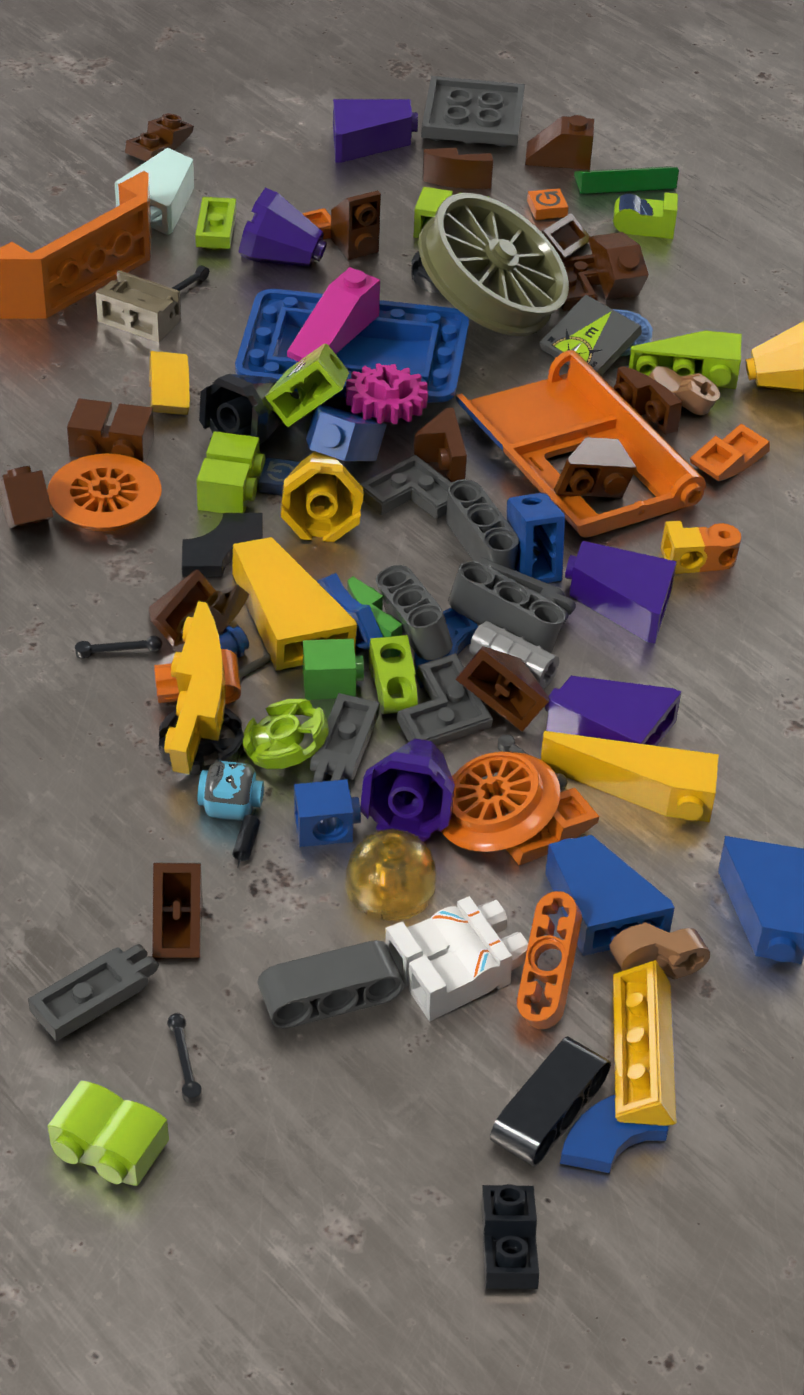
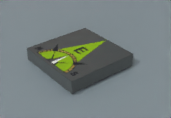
(593, 332)

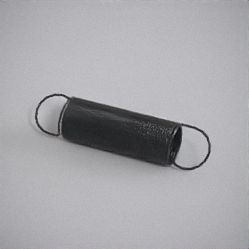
(246, 838)

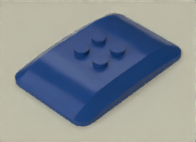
(404, 334)

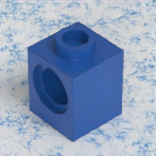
(325, 813)

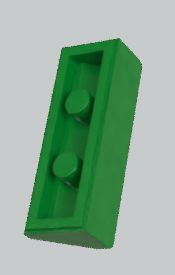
(627, 179)

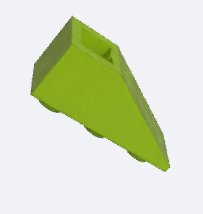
(703, 352)

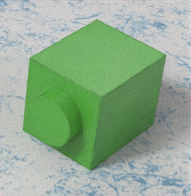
(330, 668)

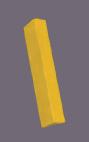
(643, 1046)

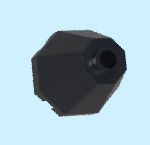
(239, 406)

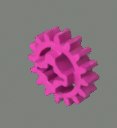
(386, 393)

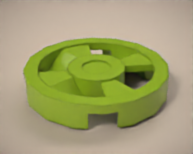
(277, 737)

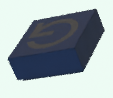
(274, 474)

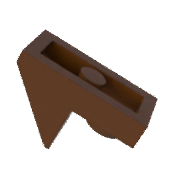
(443, 443)

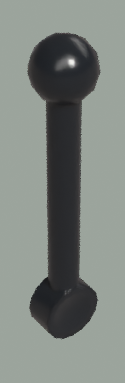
(201, 273)
(84, 649)
(191, 1090)

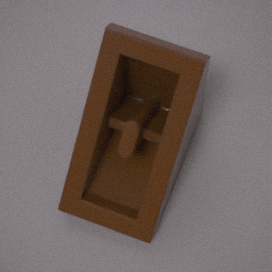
(504, 685)
(177, 910)

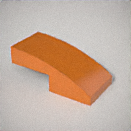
(732, 454)
(570, 820)

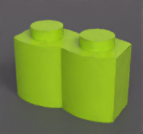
(108, 1133)

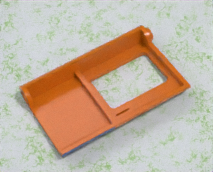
(557, 416)

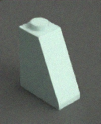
(169, 186)

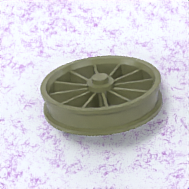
(493, 264)

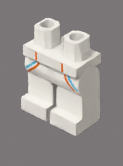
(456, 955)

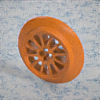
(104, 491)
(528, 798)

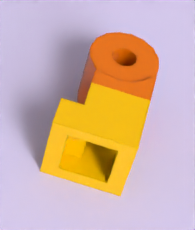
(700, 547)

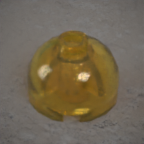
(391, 874)

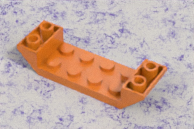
(80, 261)

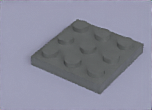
(473, 111)

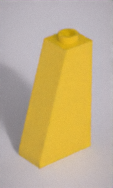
(286, 602)

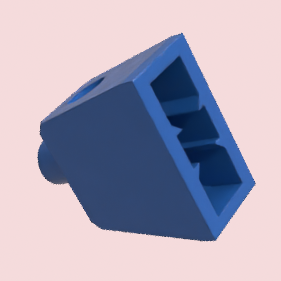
(541, 527)

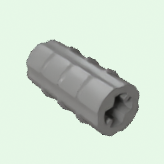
(539, 661)

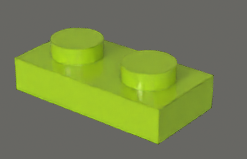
(216, 223)

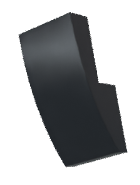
(509, 1237)

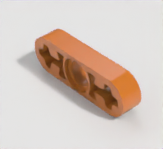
(529, 989)

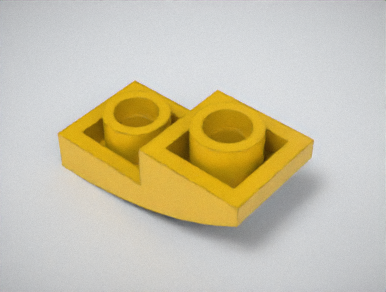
(169, 382)

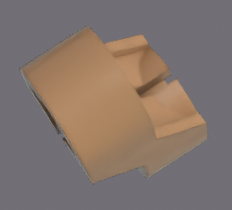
(694, 390)
(676, 952)

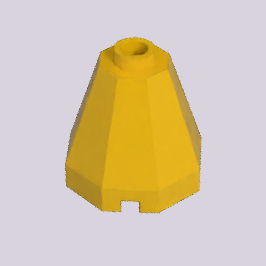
(779, 361)
(321, 499)

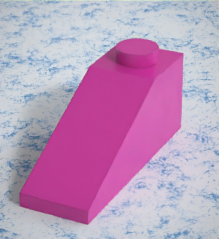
(340, 314)

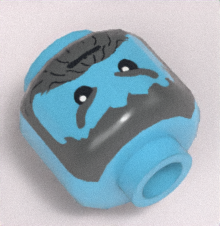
(229, 790)

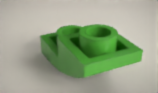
(387, 623)

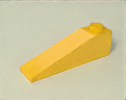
(653, 777)

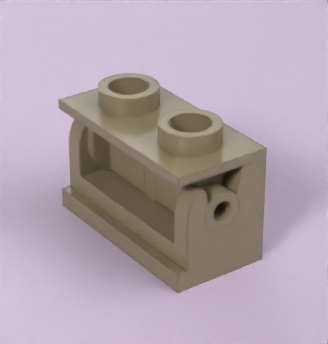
(139, 306)

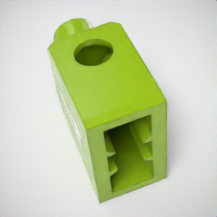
(316, 380)

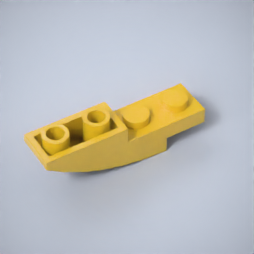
(200, 689)

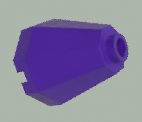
(280, 233)
(410, 790)

